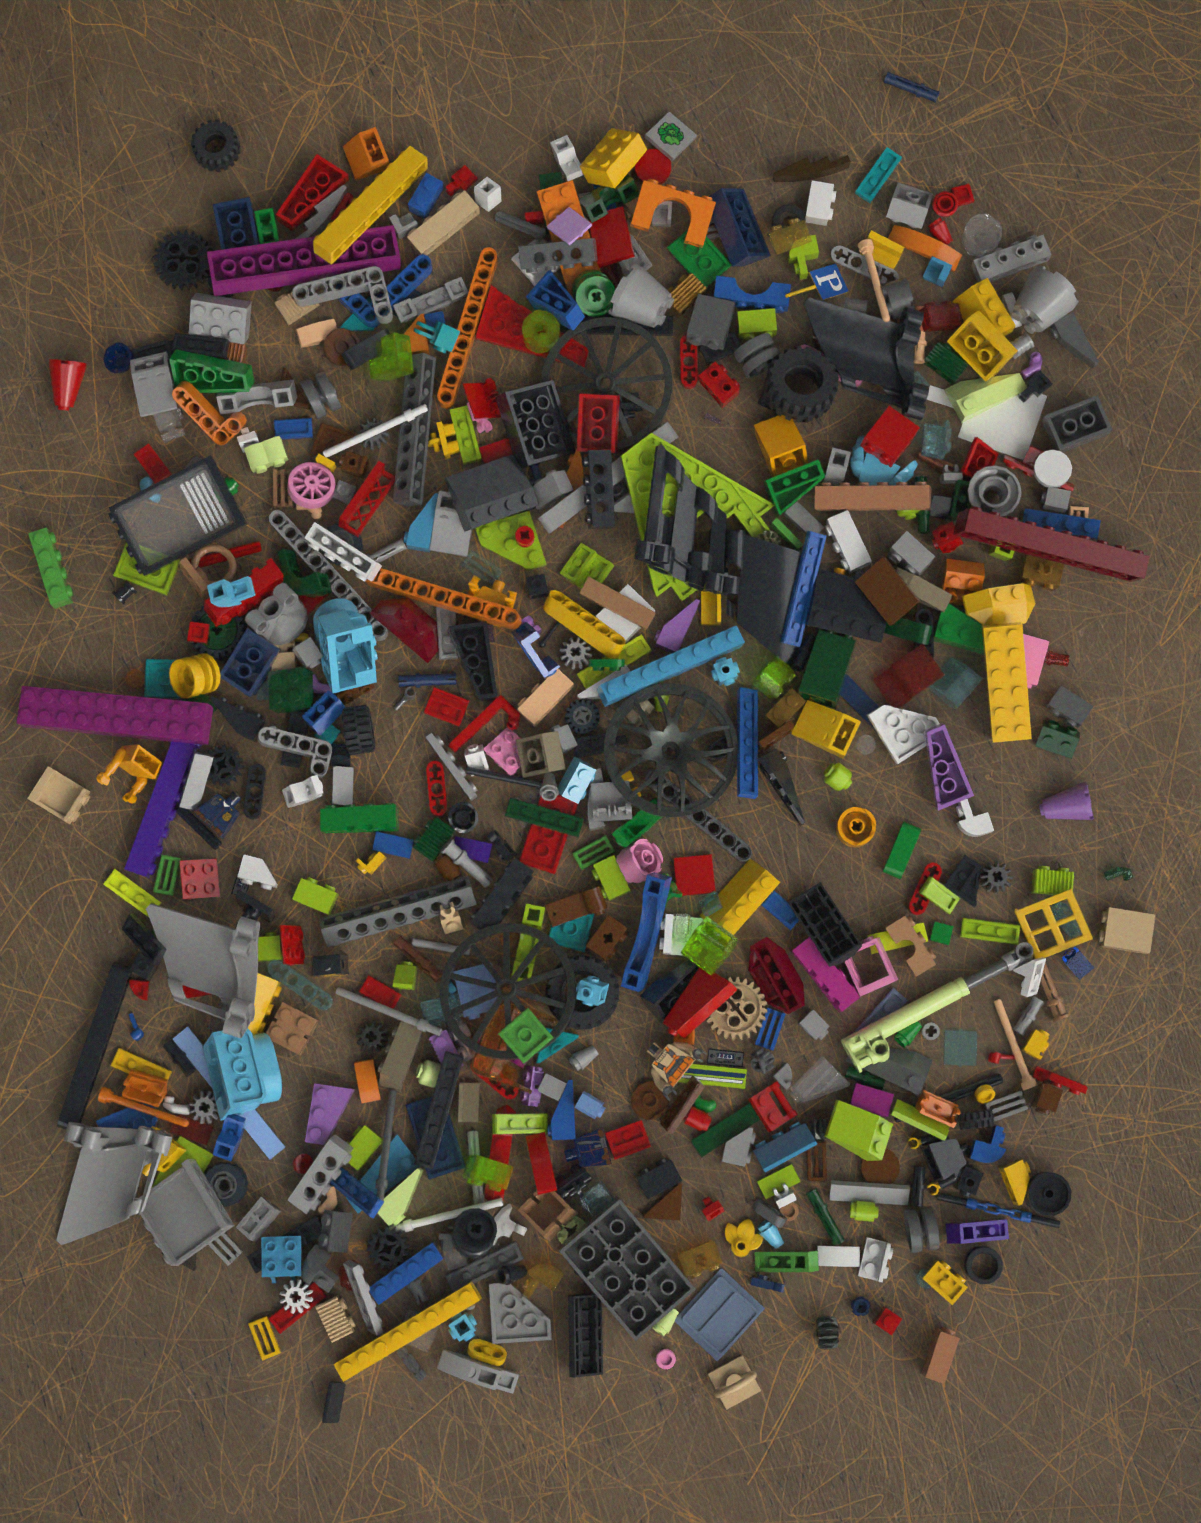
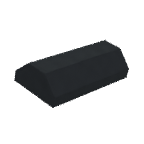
(825, 925)
(585, 1335)

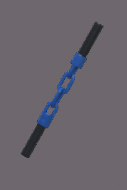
(972, 1204)

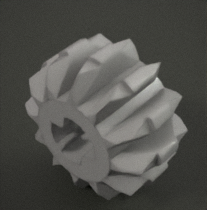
(576, 659)
(198, 1107)

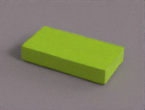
(939, 895)
(786, 1175)

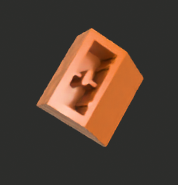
(366, 154)
(962, 579)

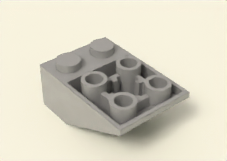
(153, 384)
(447, 529)

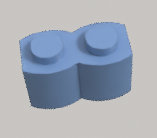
(590, 1105)

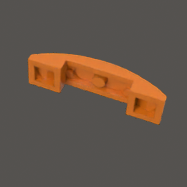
(924, 245)

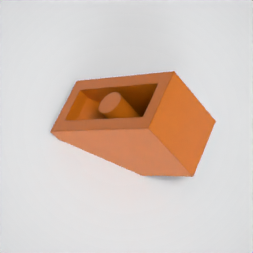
(418, 342)

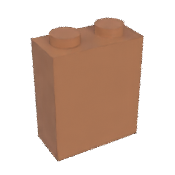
(940, 1354)

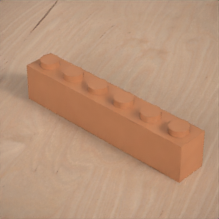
(873, 497)

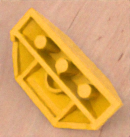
(1000, 604)

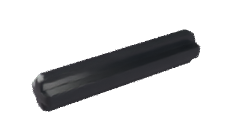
(199, 827)

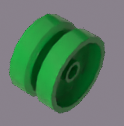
(588, 283)

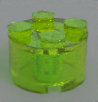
(536, 322)
(773, 678)

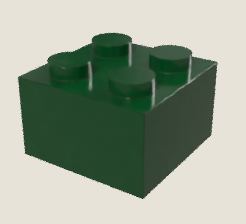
(290, 690)

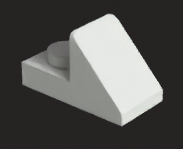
(1033, 973)

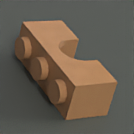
(902, 929)

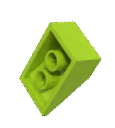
(859, 1131)

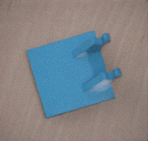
(281, 1257)

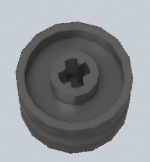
(756, 355)
(321, 394)
(922, 1229)

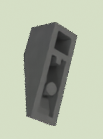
(1071, 337)

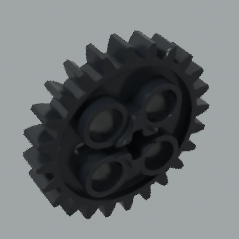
(186, 244)

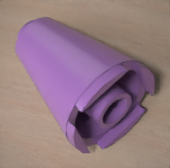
(1069, 804)

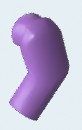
(320, 688)

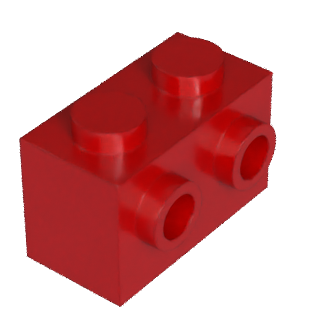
(719, 384)

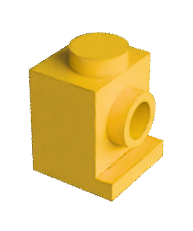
(1036, 1043)

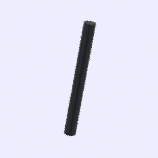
(503, 777)

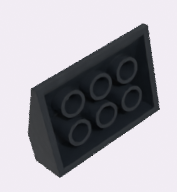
(535, 424)
(490, 492)
(844, 608)

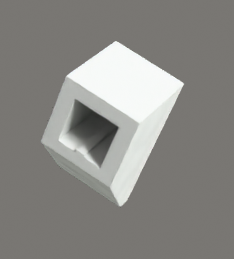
(256, 871)

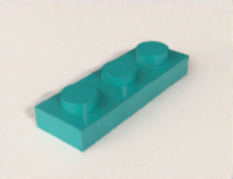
(878, 175)

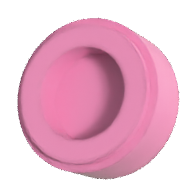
(665, 1359)

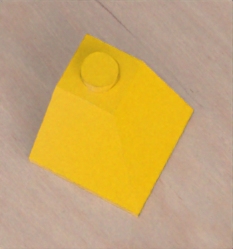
(1016, 1180)

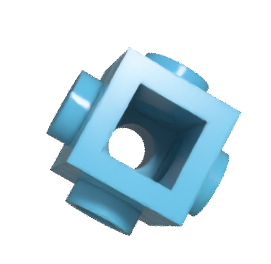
(725, 678)
(591, 991)
(457, 1332)

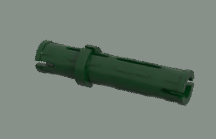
(923, 515)
(825, 1216)

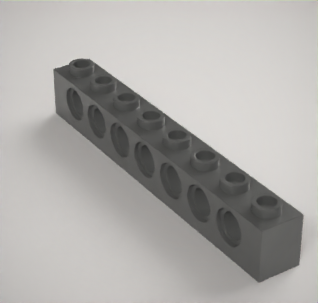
(415, 433)
(396, 911)

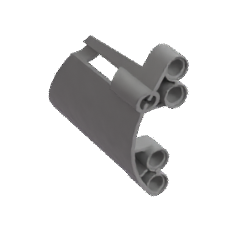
(212, 961)
(109, 1176)

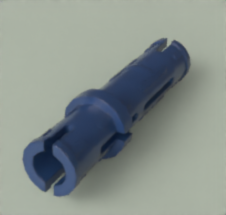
(919, 90)
(426, 680)

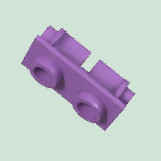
(531, 1077)

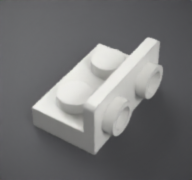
(875, 1259)

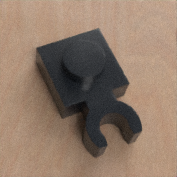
(504, 850)

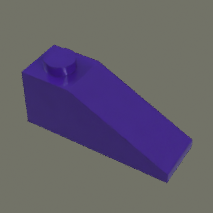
(976, 1231)

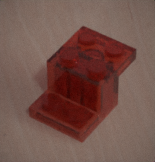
(908, 677)

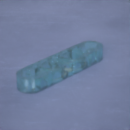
(301, 983)

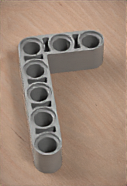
(348, 289)

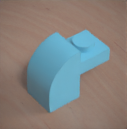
(230, 593)

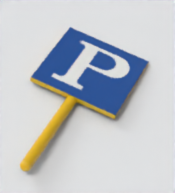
(826, 281)

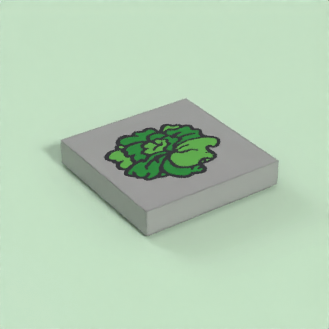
(670, 136)

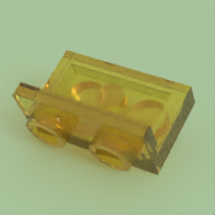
(789, 236)

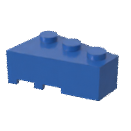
(554, 298)

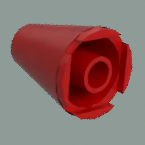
(66, 381)

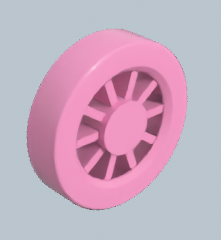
(311, 485)

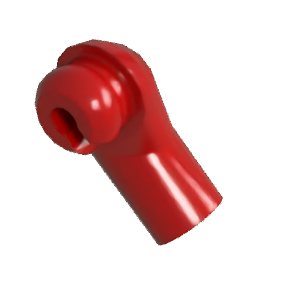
(513, 718)

